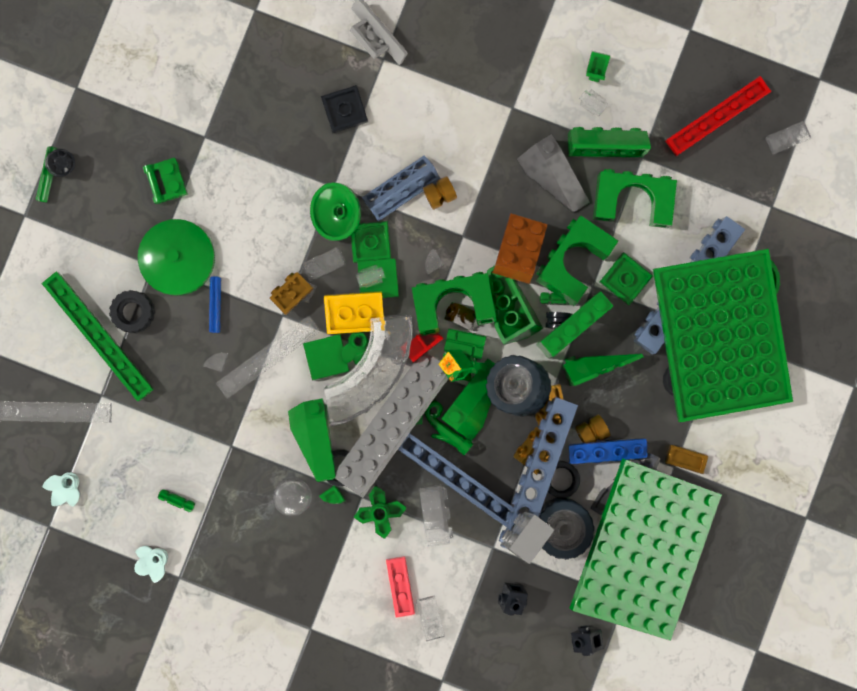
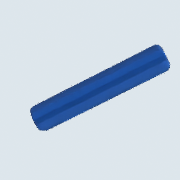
(215, 304)

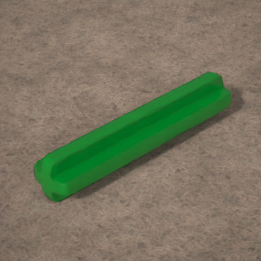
(45, 180)

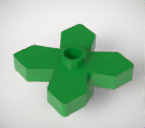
(369, 513)

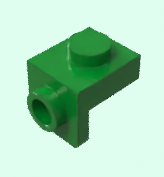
(597, 66)

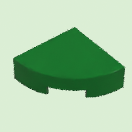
(332, 496)

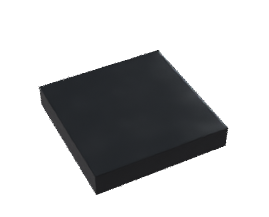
(344, 109)

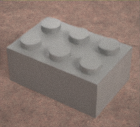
(527, 536)

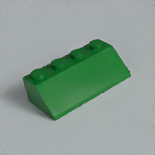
(608, 143)

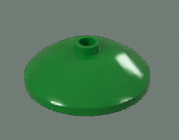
(327, 215)

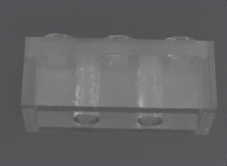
(435, 515)

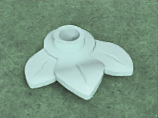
(62, 490)
(149, 564)

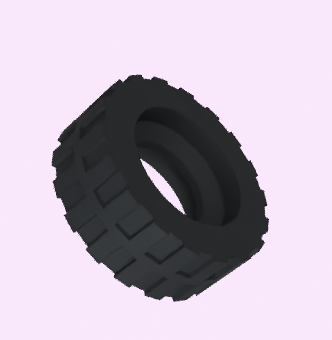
(121, 301)

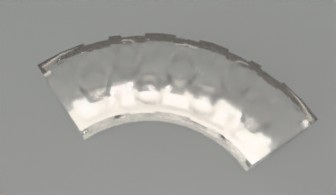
(374, 374)

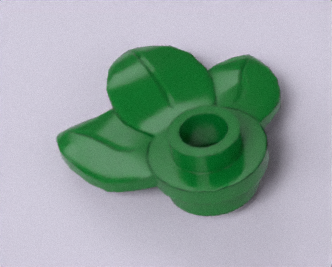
(353, 351)

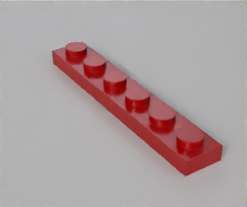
(718, 116)

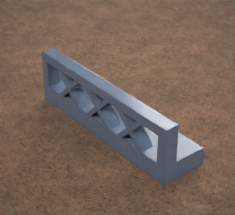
(403, 189)

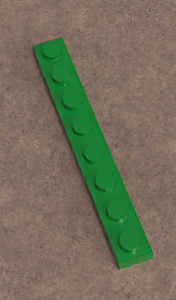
(97, 336)

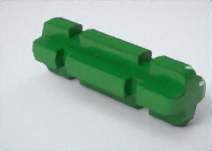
(545, 297)
(176, 500)

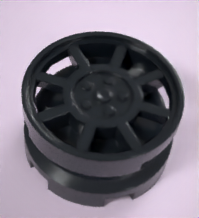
(60, 162)
(556, 318)

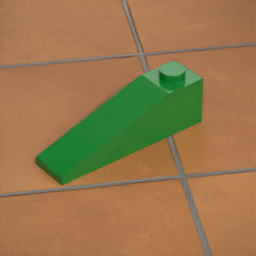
(513, 312)
(588, 368)
(471, 406)
(312, 433)

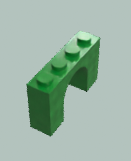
(660, 191)
(554, 274)
(428, 296)
(574, 325)

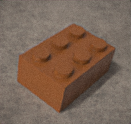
(520, 248)

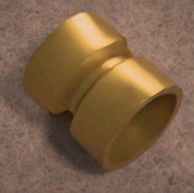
(440, 193)
(594, 430)

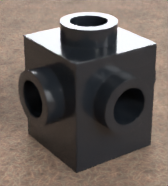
(513, 599)
(587, 640)

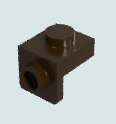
(460, 315)

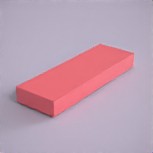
(400, 586)

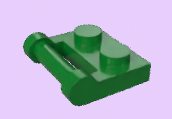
(171, 179)

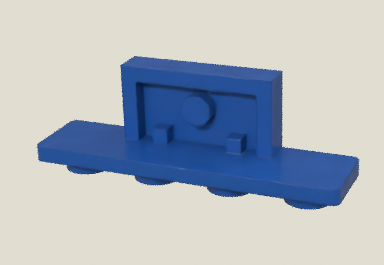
(607, 451)

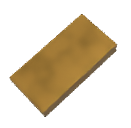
(686, 459)

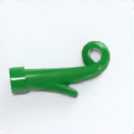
(446, 434)

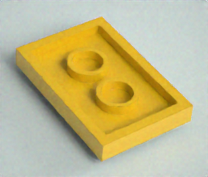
(352, 311)

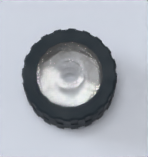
(518, 386)
(579, 528)

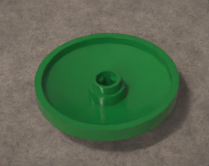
(176, 257)

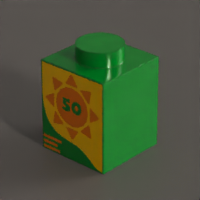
(455, 365)

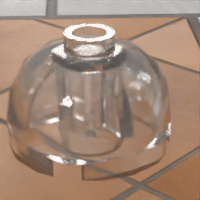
(292, 497)

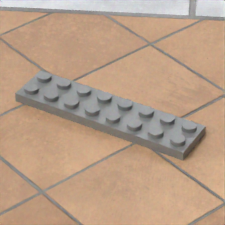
(391, 425)

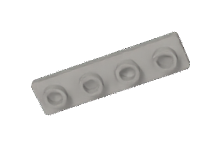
(374, 34)

